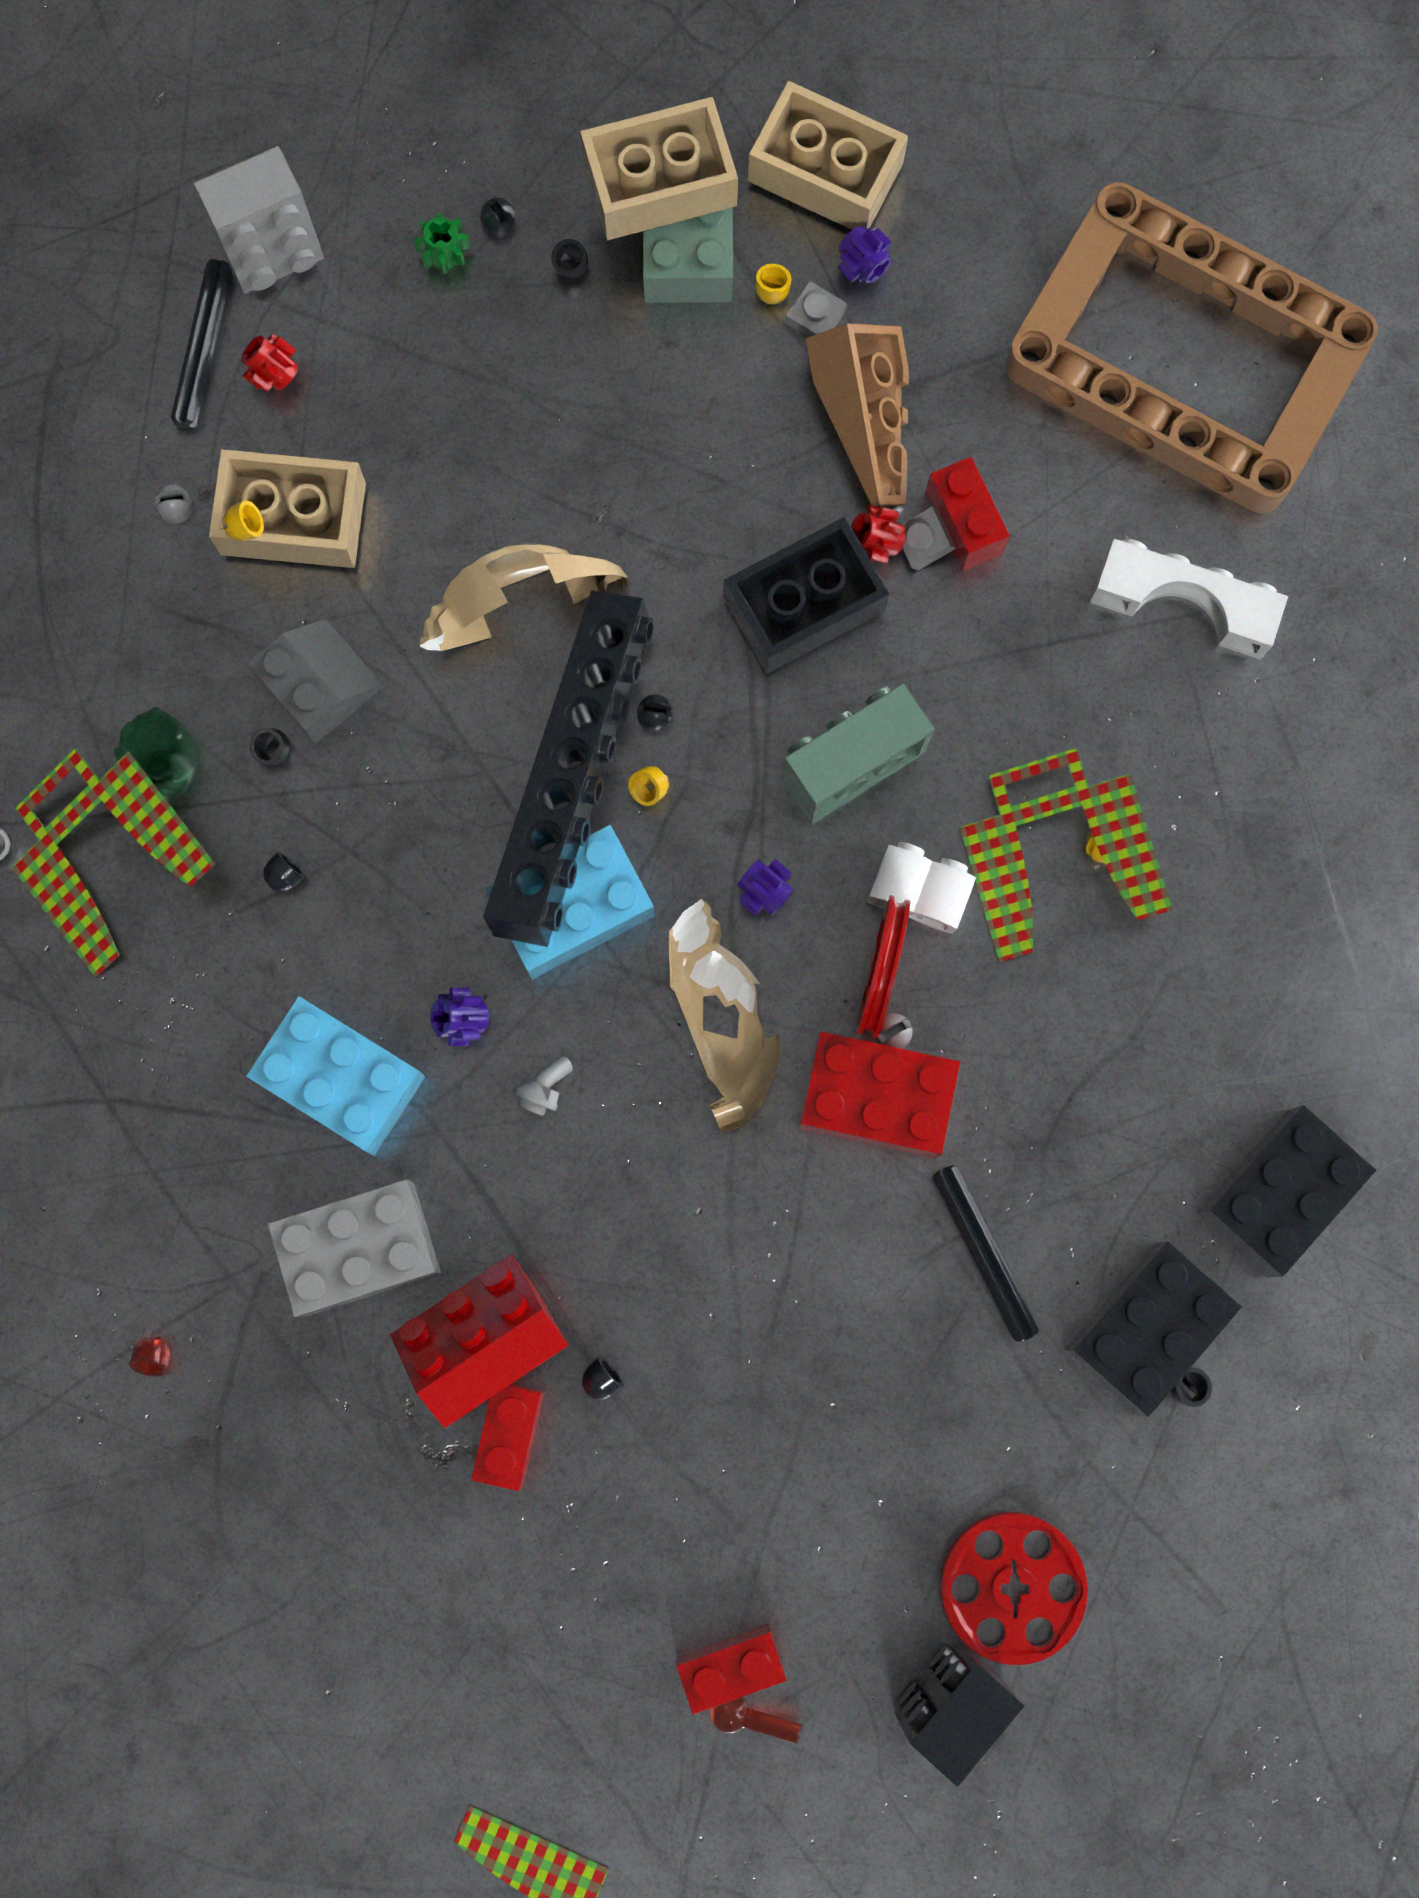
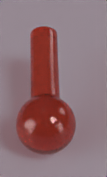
(737, 1715)

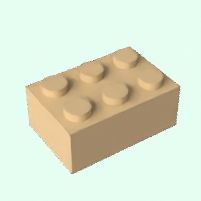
(826, 157)
(659, 168)
(305, 503)

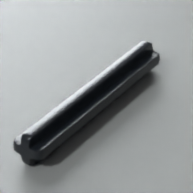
(201, 344)
(985, 1253)

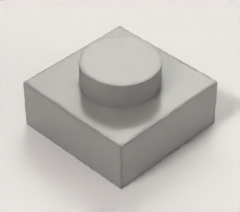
(815, 311)
(926, 538)

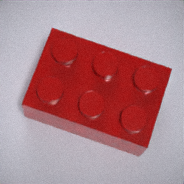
(879, 1095)
(477, 1341)

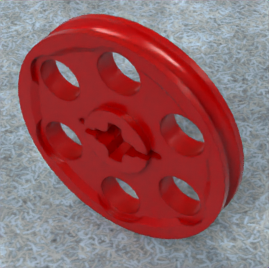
(883, 966)
(1032, 1603)

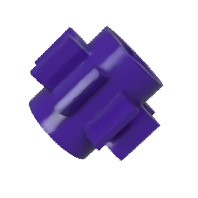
(864, 254)
(765, 887)
(459, 1016)

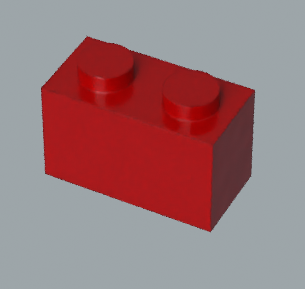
(967, 513)
(508, 1437)
(730, 1669)

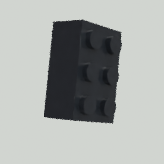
(805, 595)
(1286, 1191)
(1153, 1328)
(957, 1711)

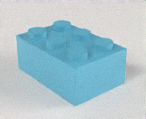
(597, 908)
(336, 1076)

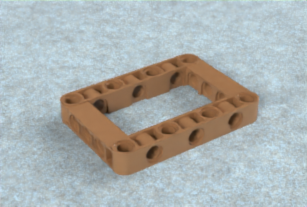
(1152, 418)

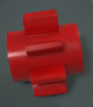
(269, 362)
(879, 533)

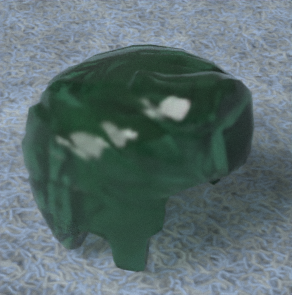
(162, 750)

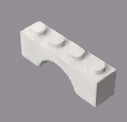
(1242, 612)

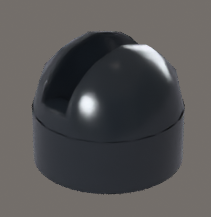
(490, 221)
(575, 251)
(654, 721)
(264, 741)
(282, 873)
(601, 1380)
(1198, 1383)

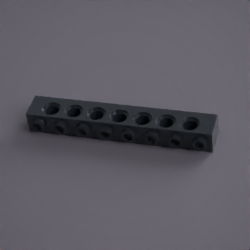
(605, 622)

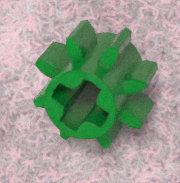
(442, 243)

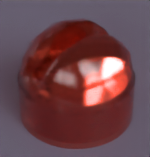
(151, 1357)

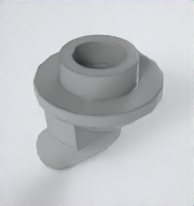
(537, 1094)

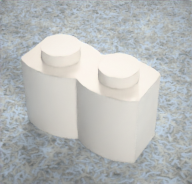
(935, 889)

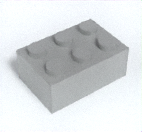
(260, 220)
(354, 1248)

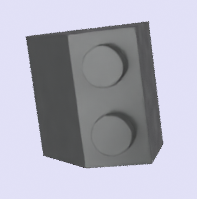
(315, 677)

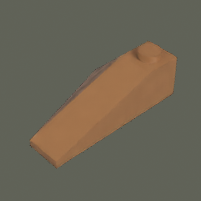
(861, 383)

